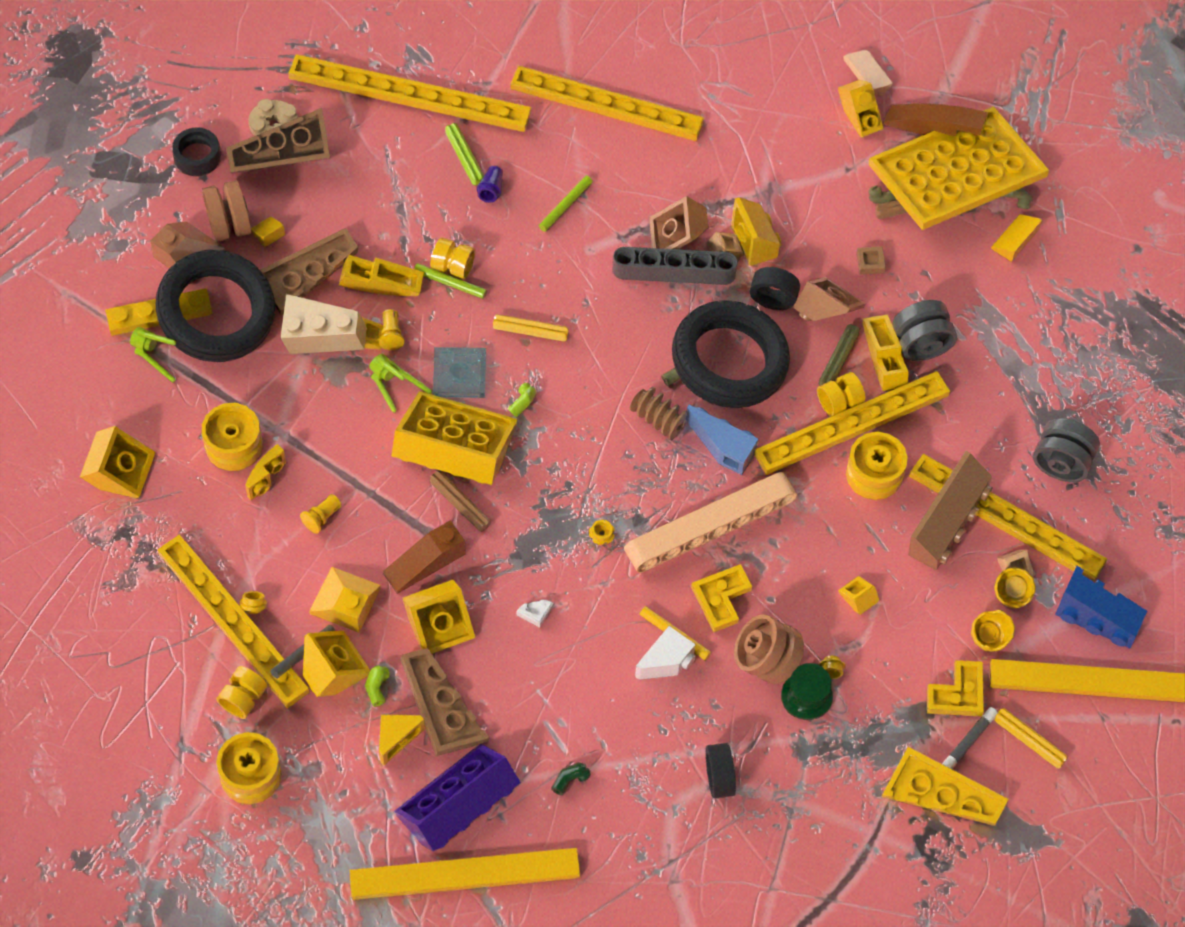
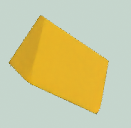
(1016, 236)

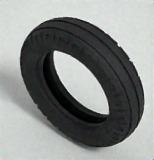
(224, 265)
(718, 389)

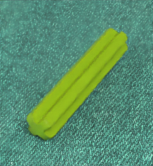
(464, 153)

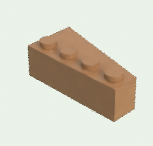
(283, 145)

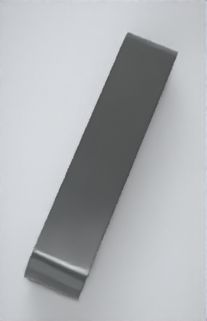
(684, 259)

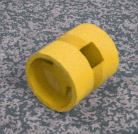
(448, 256)
(843, 393)
(244, 688)

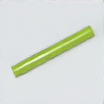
(572, 196)
(451, 281)

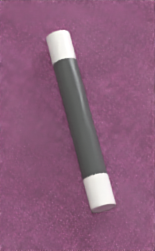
(970, 738)

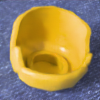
(1014, 587)
(992, 630)

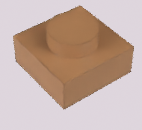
(870, 260)

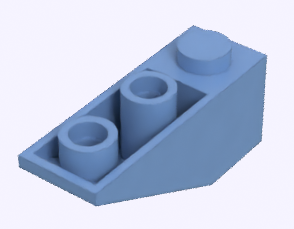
(726, 443)

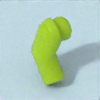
(527, 395)
(373, 683)

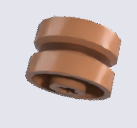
(230, 210)
(768, 649)

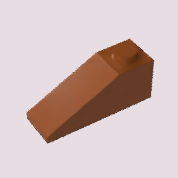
(426, 557)

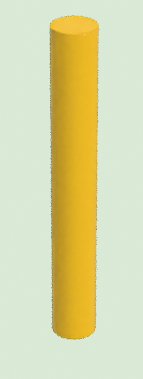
(662, 624)

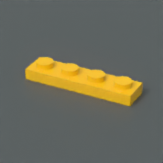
(143, 314)

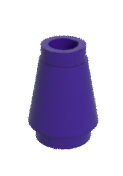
(490, 186)

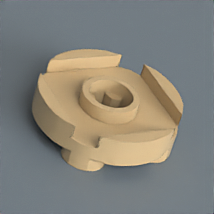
(267, 111)

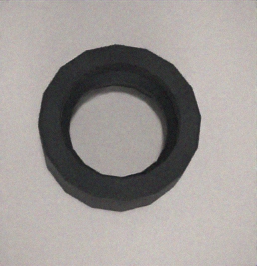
(192, 136)
(776, 278)
(720, 770)

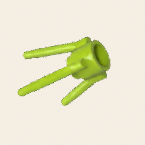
(147, 341)
(386, 369)

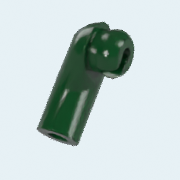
(568, 774)

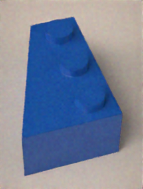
(1100, 611)

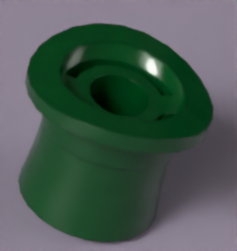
(807, 692)

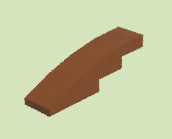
(936, 117)

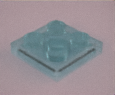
(459, 372)

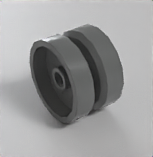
(925, 330)
(1066, 450)

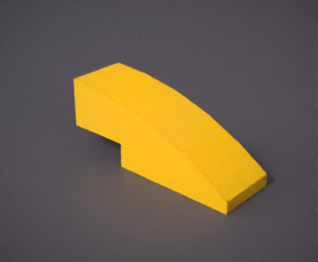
(380, 277)
(885, 352)

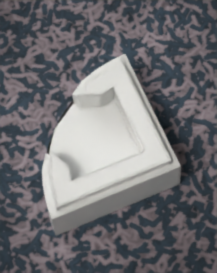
(535, 612)

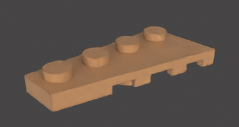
(308, 267)
(444, 714)

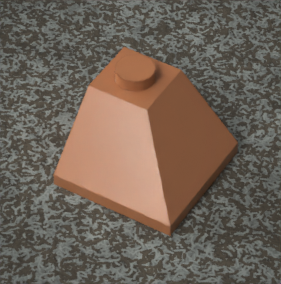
(678, 224)
(178, 241)
(825, 299)

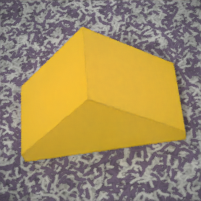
(397, 733)

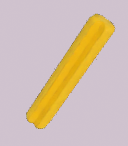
(530, 327)
(1030, 738)

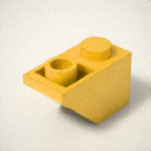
(861, 107)

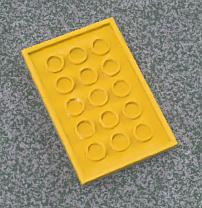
(950, 174)

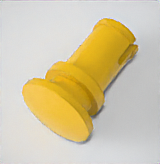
(391, 334)
(317, 515)

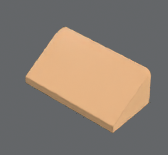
(868, 70)

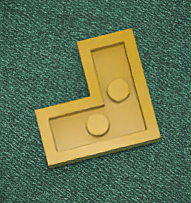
(714, 595)
(961, 698)

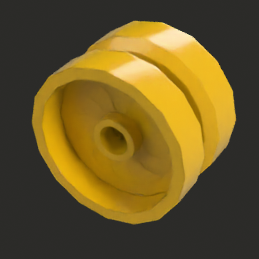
(232, 436)
(876, 465)
(249, 768)

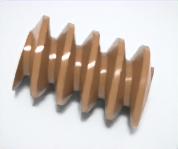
(659, 413)

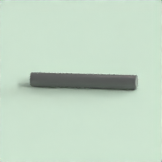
(293, 658)

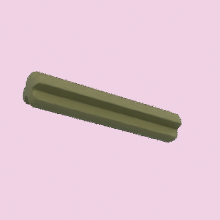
(840, 354)

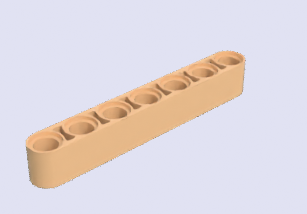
(710, 522)

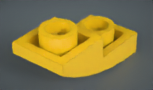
(259, 479)

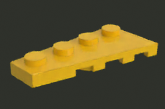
(936, 787)

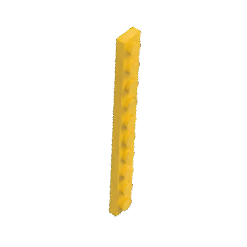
(410, 93)

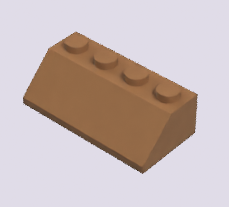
(950, 512)

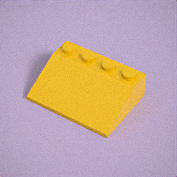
(453, 437)

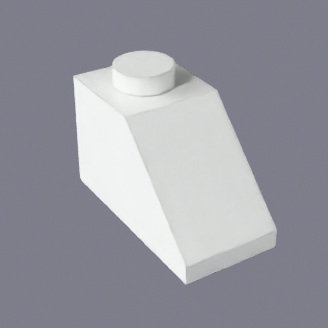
(666, 656)

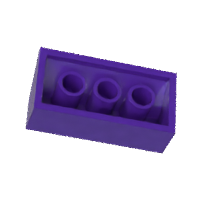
(458, 797)

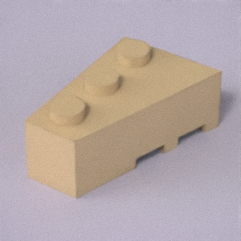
(320, 327)

